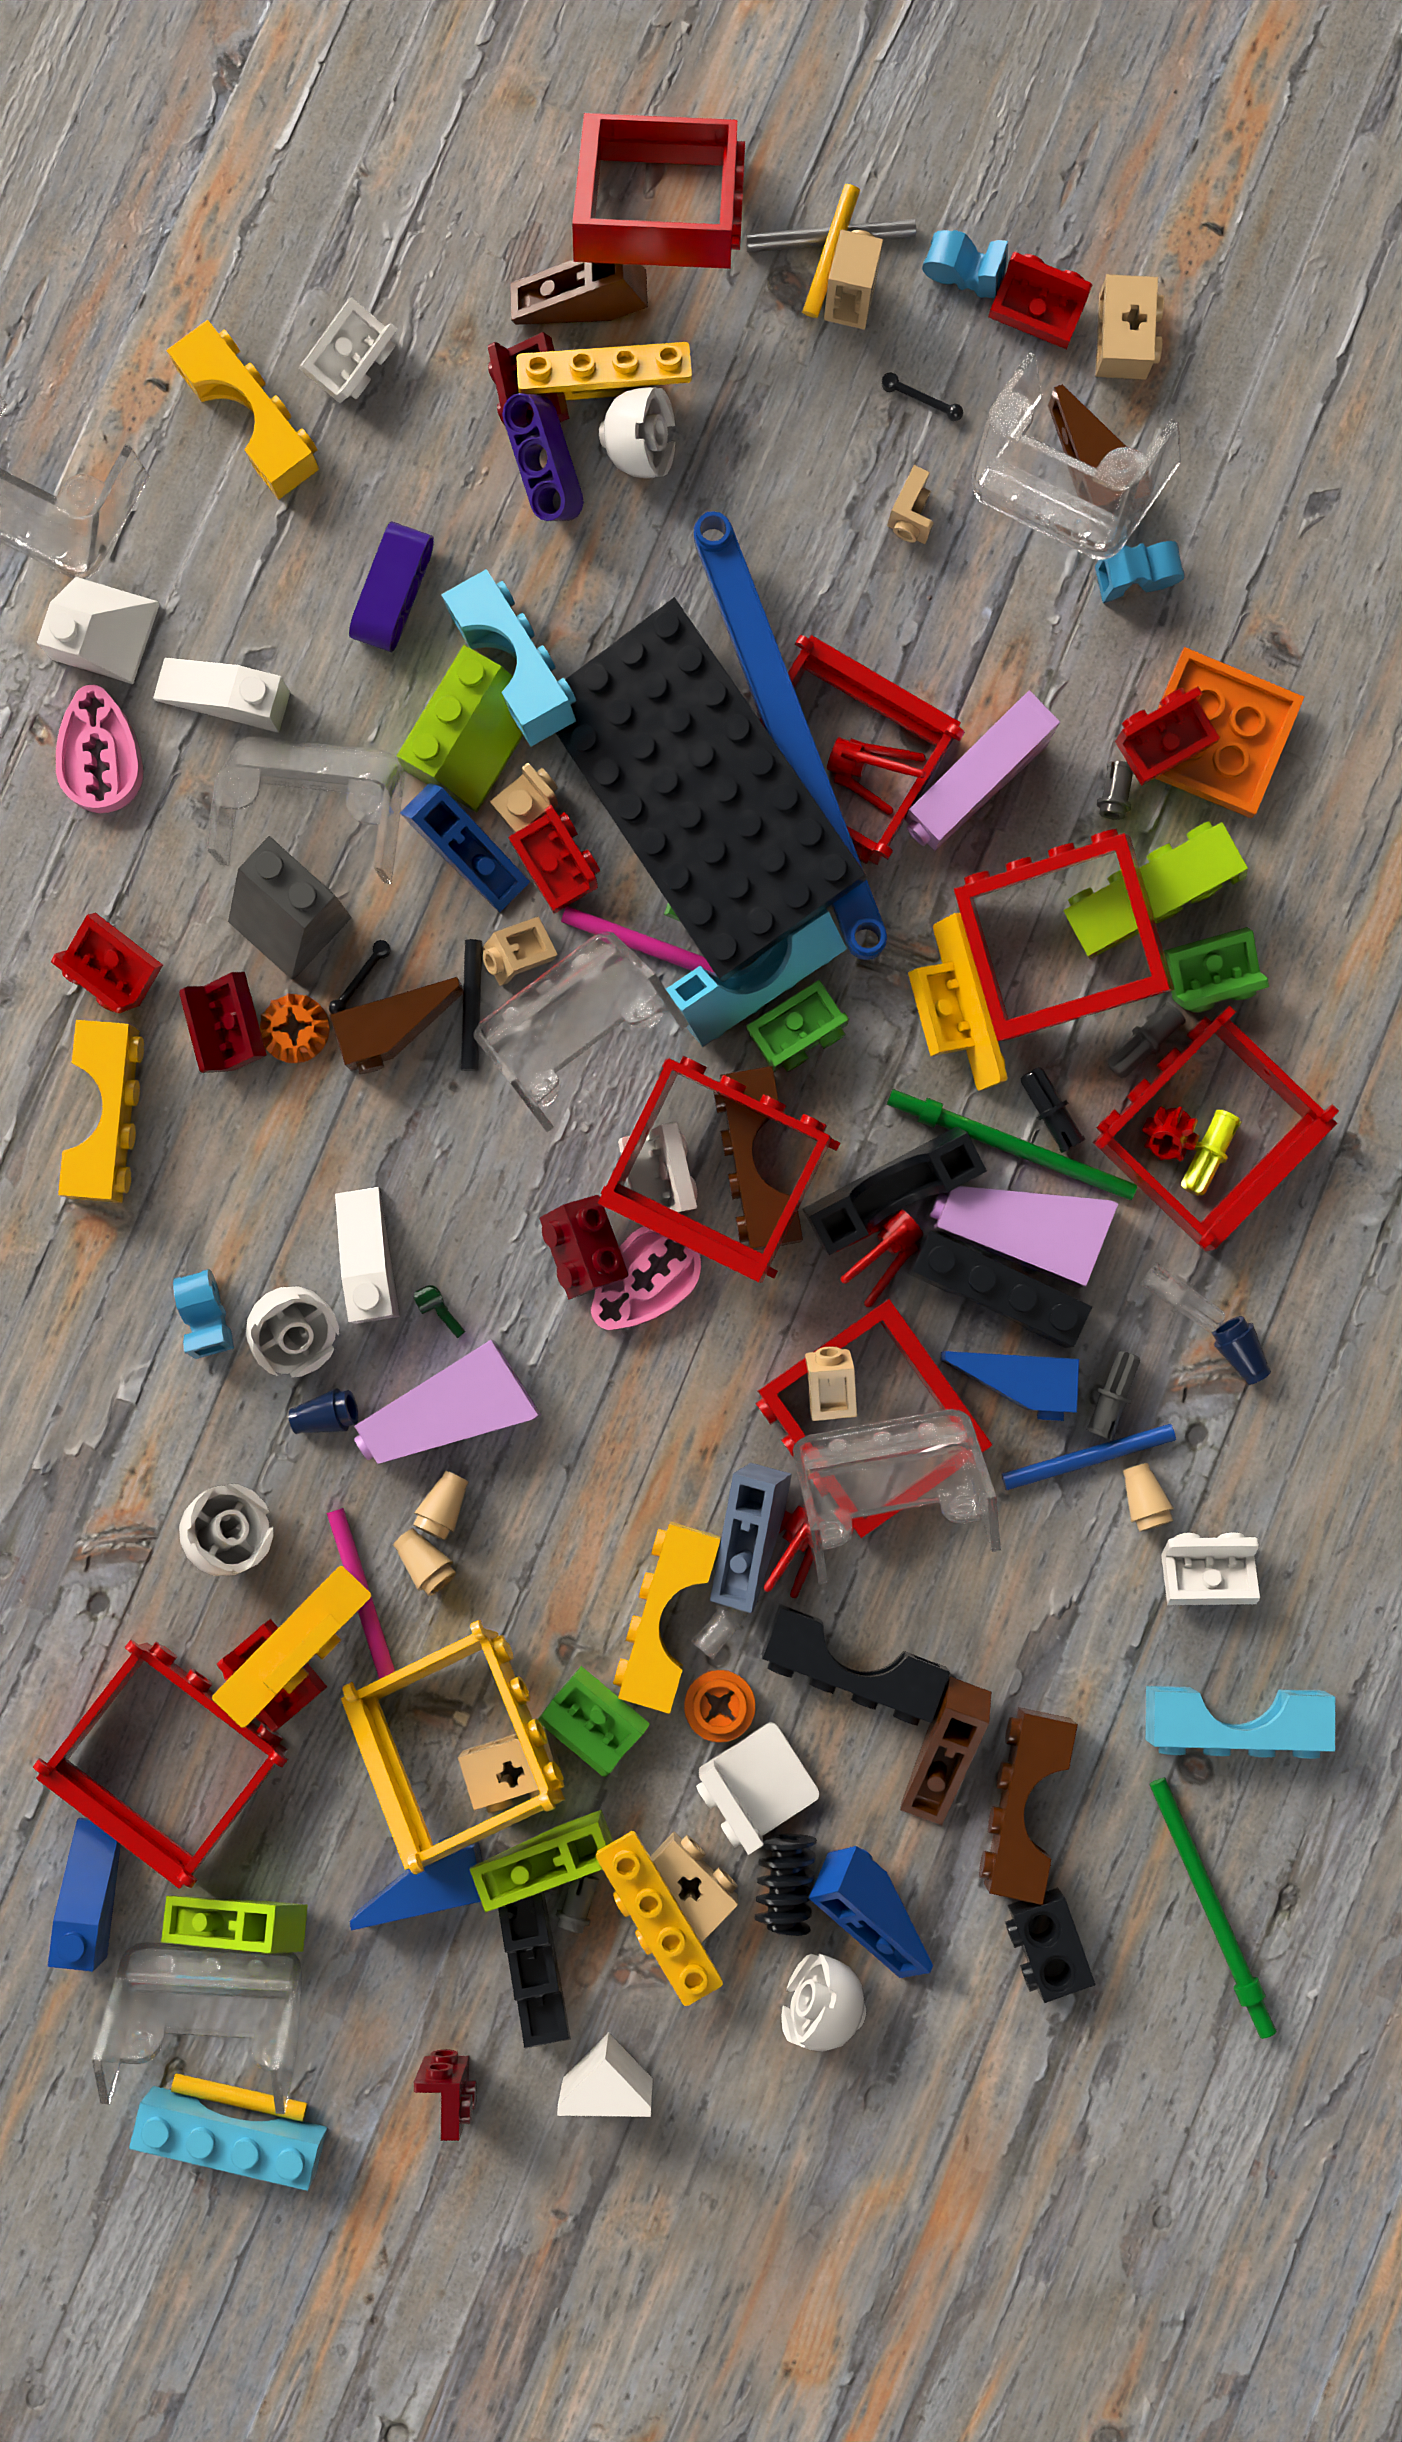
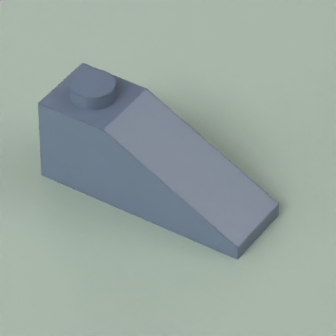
(749, 1534)

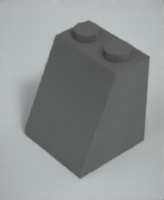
(284, 908)

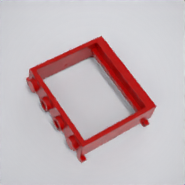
(890, 702)
(1269, 1170)
(684, 1229)
(118, 1818)

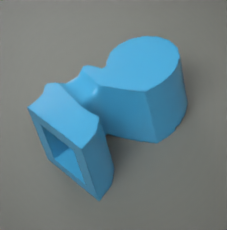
(957, 261)
(1149, 567)
(200, 1308)

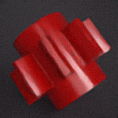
(1171, 1133)

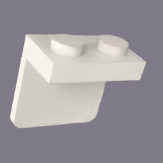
(756, 1786)

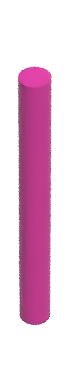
(635, 940)
(367, 1613)

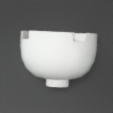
(638, 432)
(291, 1331)
(226, 1530)
(825, 2004)

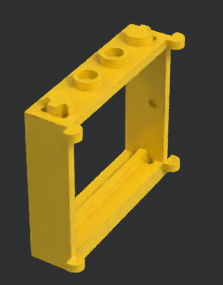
(389, 1773)

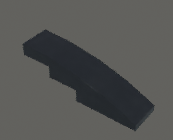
(534, 1971)

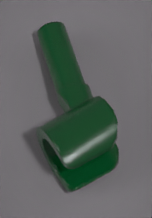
(431, 1298)

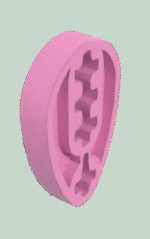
(75, 761)
(667, 1290)

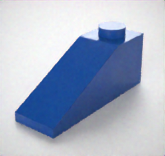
(464, 846)
(1028, 1381)
(437, 1888)
(85, 1900)
(867, 1906)

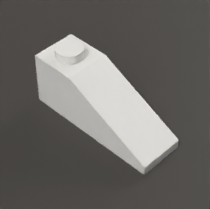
(224, 691)
(365, 1257)

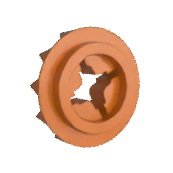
(309, 1040)
(719, 1727)

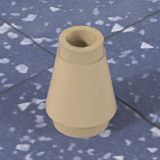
(1146, 1498)
(441, 1506)
(424, 1562)

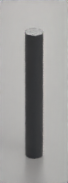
(471, 1004)

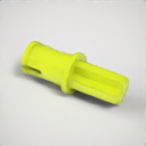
(1210, 1152)

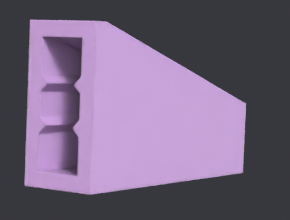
(982, 771)
(1032, 1229)
(454, 1405)

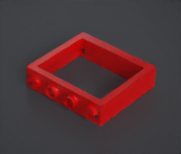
(658, 141)
(1059, 859)
(916, 1356)

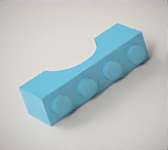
(486, 620)
(717, 1005)
(1293, 1722)
(189, 2132)

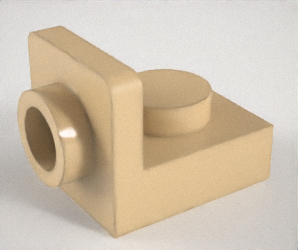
(906, 512)
(526, 798)
(517, 950)
(831, 1384)

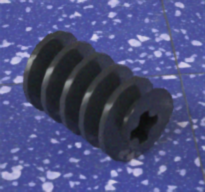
(786, 1884)

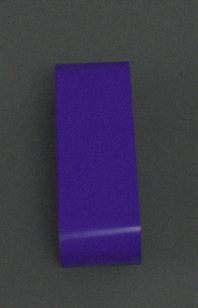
(527, 445)
(391, 586)

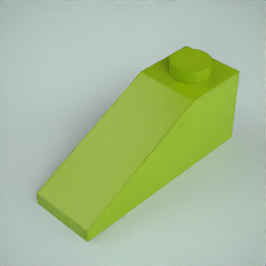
(542, 1861)
(235, 1924)

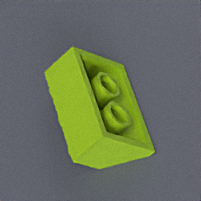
(464, 731)

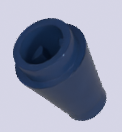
(1242, 1349)
(325, 1413)

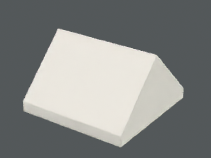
(606, 2084)

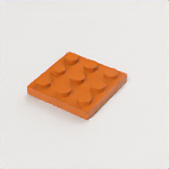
(1252, 729)

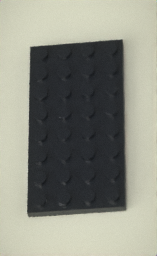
(703, 792)

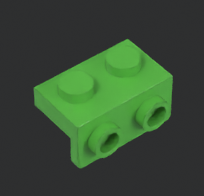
(1215, 970)
(797, 1027)
(593, 1721)

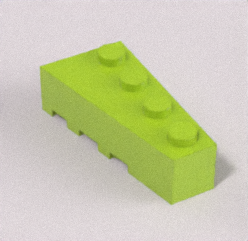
(1170, 879)

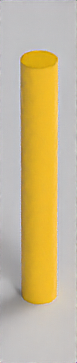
(840, 221)
(236, 2096)

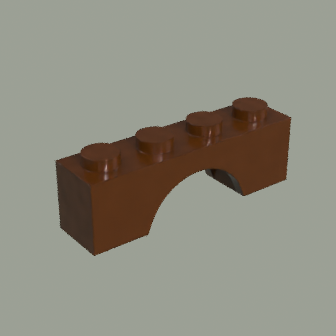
(760, 1202)
(1038, 1748)

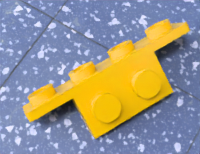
(603, 370)
(955, 1007)
(283, 1655)
(659, 1919)

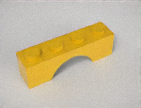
(214, 372)
(98, 1165)
(652, 1672)

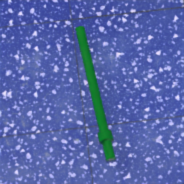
(932, 1113)
(1247, 1988)

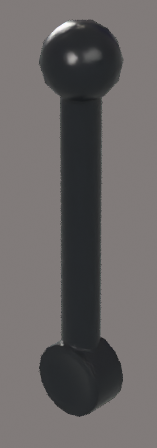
(891, 383)
(381, 950)

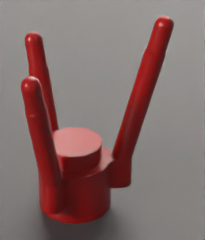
(852, 756)
(897, 1234)
(798, 1538)

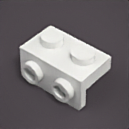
(347, 352)
(663, 1169)
(1210, 1570)

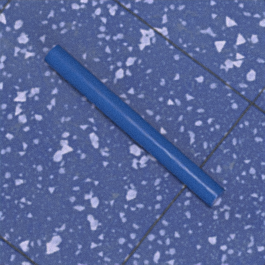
(1088, 1456)

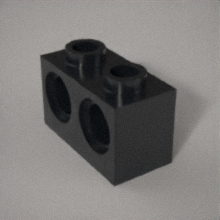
(1057, 1942)

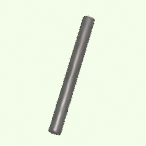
(817, 236)

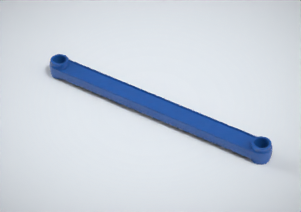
(779, 705)

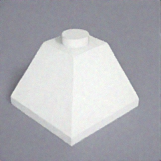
(98, 629)

